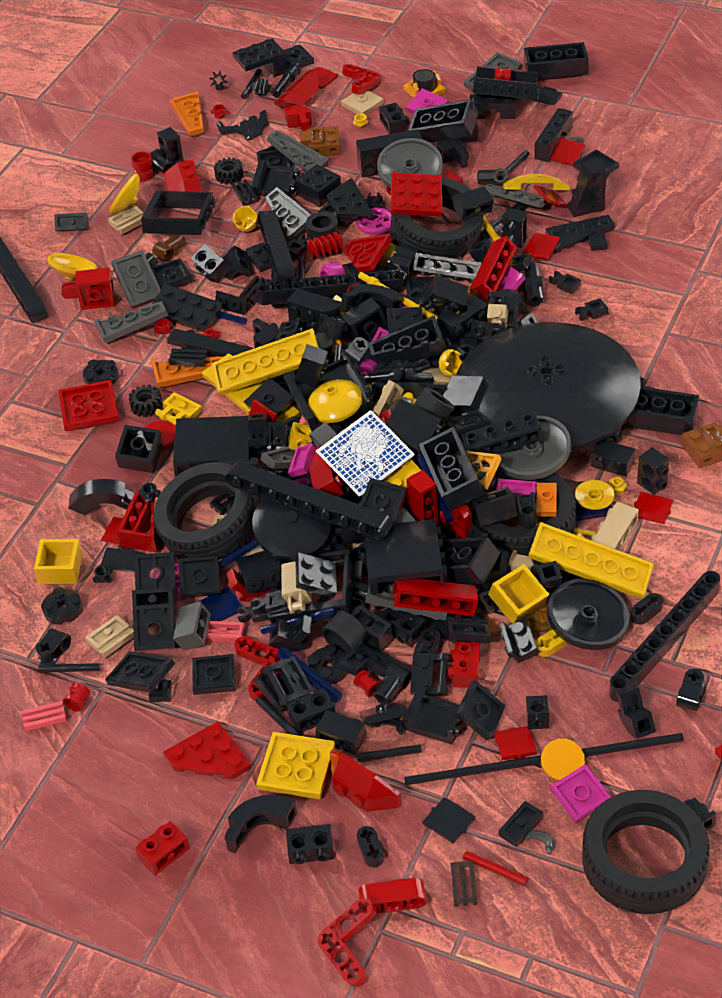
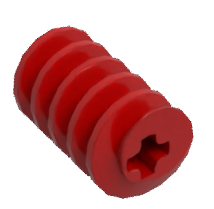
(327, 243)

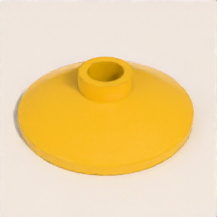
(594, 494)

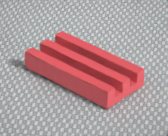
(223, 634)
(44, 714)

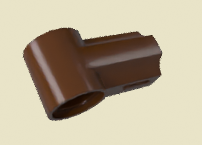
(166, 250)

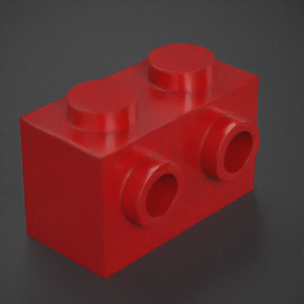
(465, 663)
(162, 848)

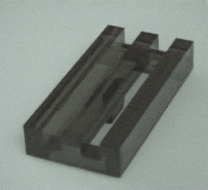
(464, 899)

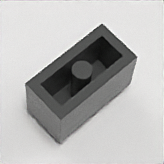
(192, 626)

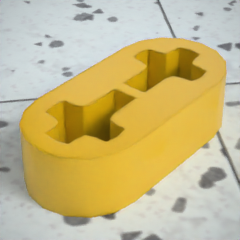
(554, 644)

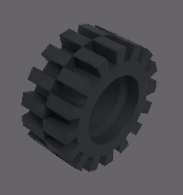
(228, 170)
(145, 393)

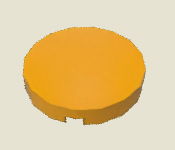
(561, 758)

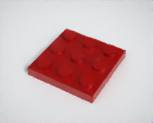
(416, 194)
(88, 405)

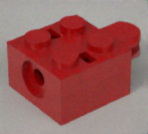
(92, 288)

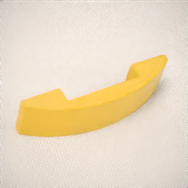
(515, 183)

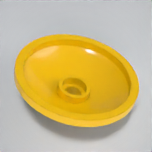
(126, 196)
(68, 264)
(335, 400)

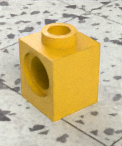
(299, 435)

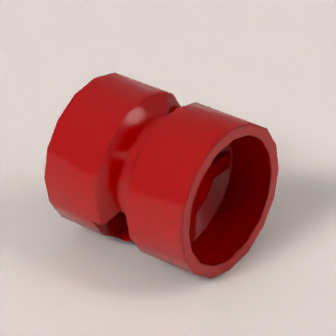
(142, 165)

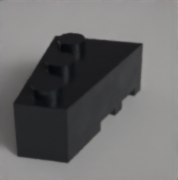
(590, 189)

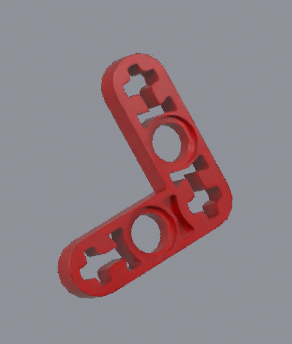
(365, 78)
(462, 522)
(256, 646)
(340, 937)

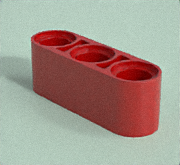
(394, 895)

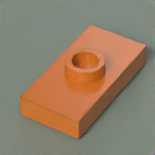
(546, 499)

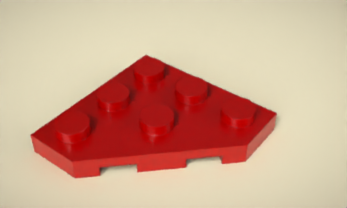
(367, 251)
(208, 753)

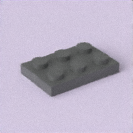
(136, 278)

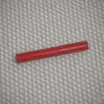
(493, 867)

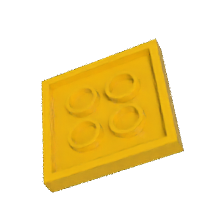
(295, 765)

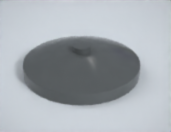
(409, 156)
(541, 457)

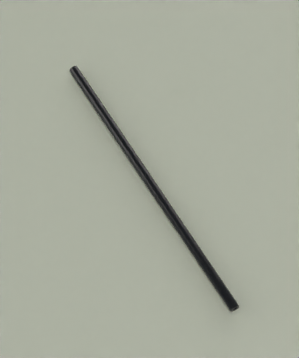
(535, 760)

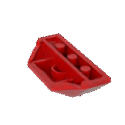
(301, 91)
(182, 177)
(361, 785)

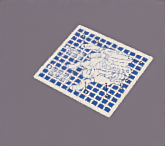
(365, 452)

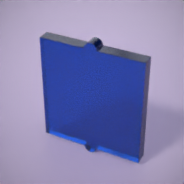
(221, 605)

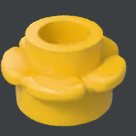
(360, 120)
(618, 485)

